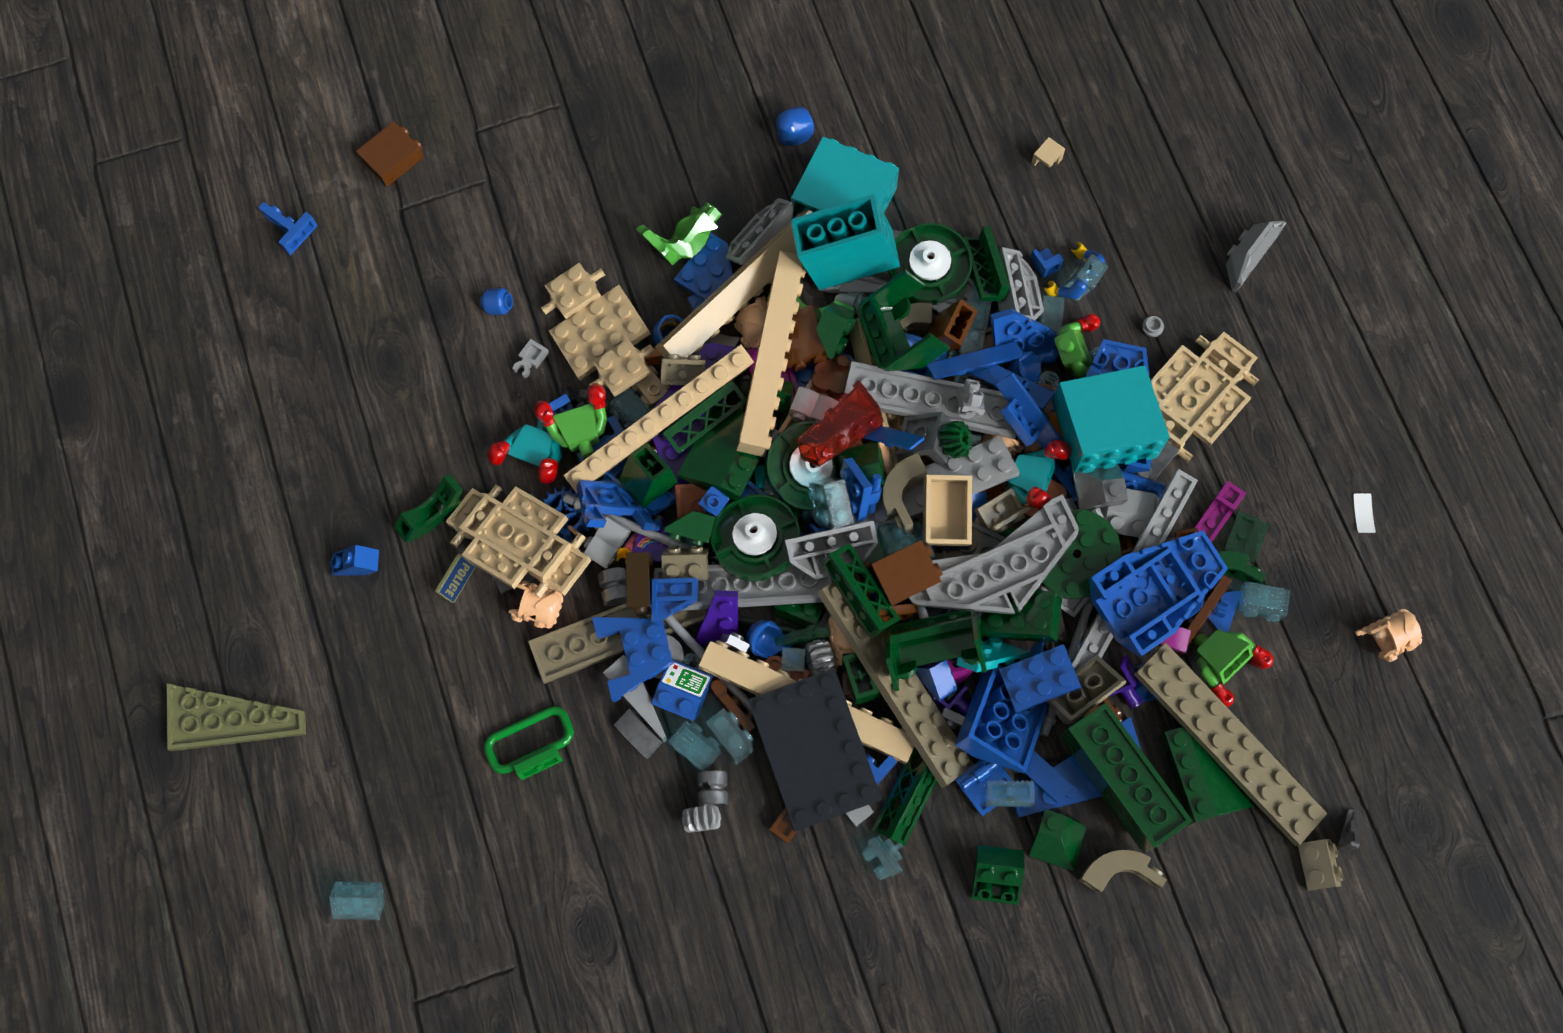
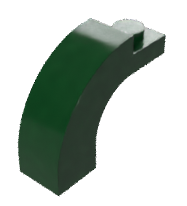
(431, 513)
(1239, 569)

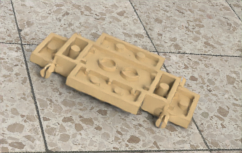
(598, 330)
(1201, 392)
(518, 540)

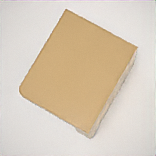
(1049, 153)

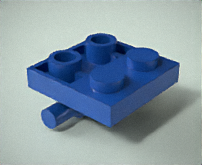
(861, 493)
(973, 783)

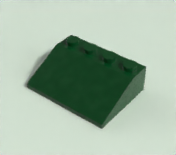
(716, 459)
(1200, 781)

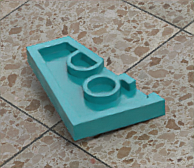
(996, 653)

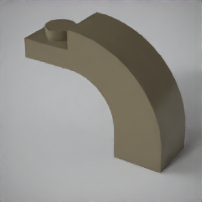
(918, 318)
(898, 482)
(1103, 868)

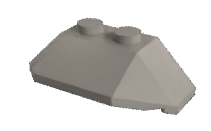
(760, 231)
(1251, 250)
(1024, 289)
(1133, 514)
(811, 549)

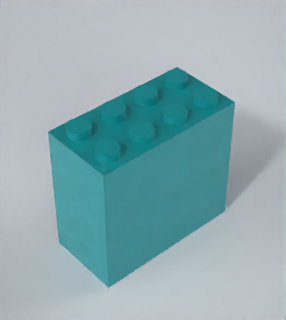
(842, 175)
(845, 242)
(1110, 419)

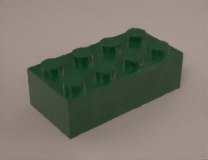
(1035, 621)

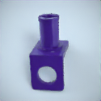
(1127, 689)
(956, 701)

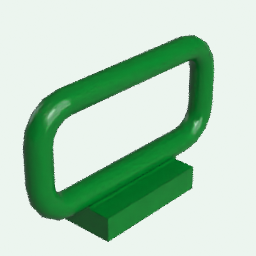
(538, 759)

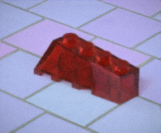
(841, 427)

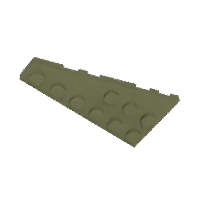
(216, 719)

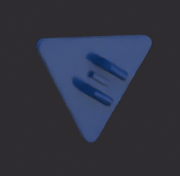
(1224, 611)

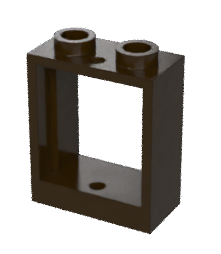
(639, 581)

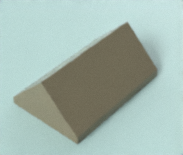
(1096, 683)

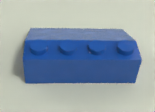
(995, 730)

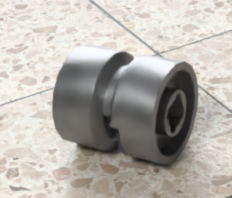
(614, 586)
(712, 788)

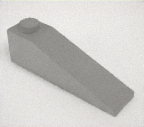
(637, 698)

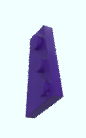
(720, 617)

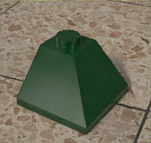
(868, 459)
(1057, 840)

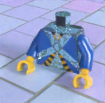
(1083, 278)

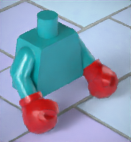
(531, 446)
(1036, 473)

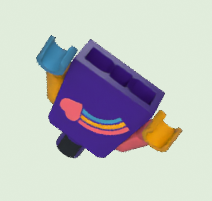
(641, 543)

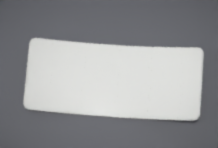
(1364, 513)

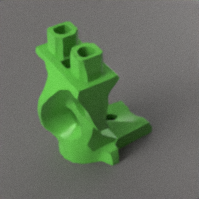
(688, 236)

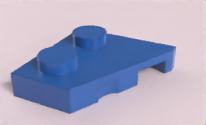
(672, 596)

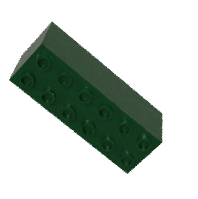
(1125, 778)

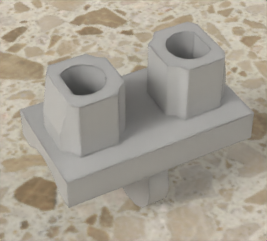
(970, 399)

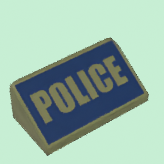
(455, 579)

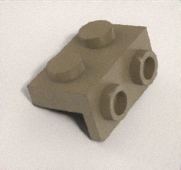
(681, 371)
(1000, 511)
(685, 562)
(1320, 864)

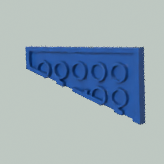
(1082, 788)

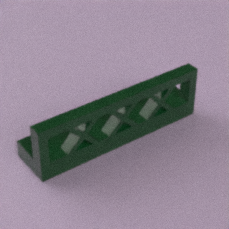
(992, 266)
(700, 409)
(855, 592)
(912, 801)

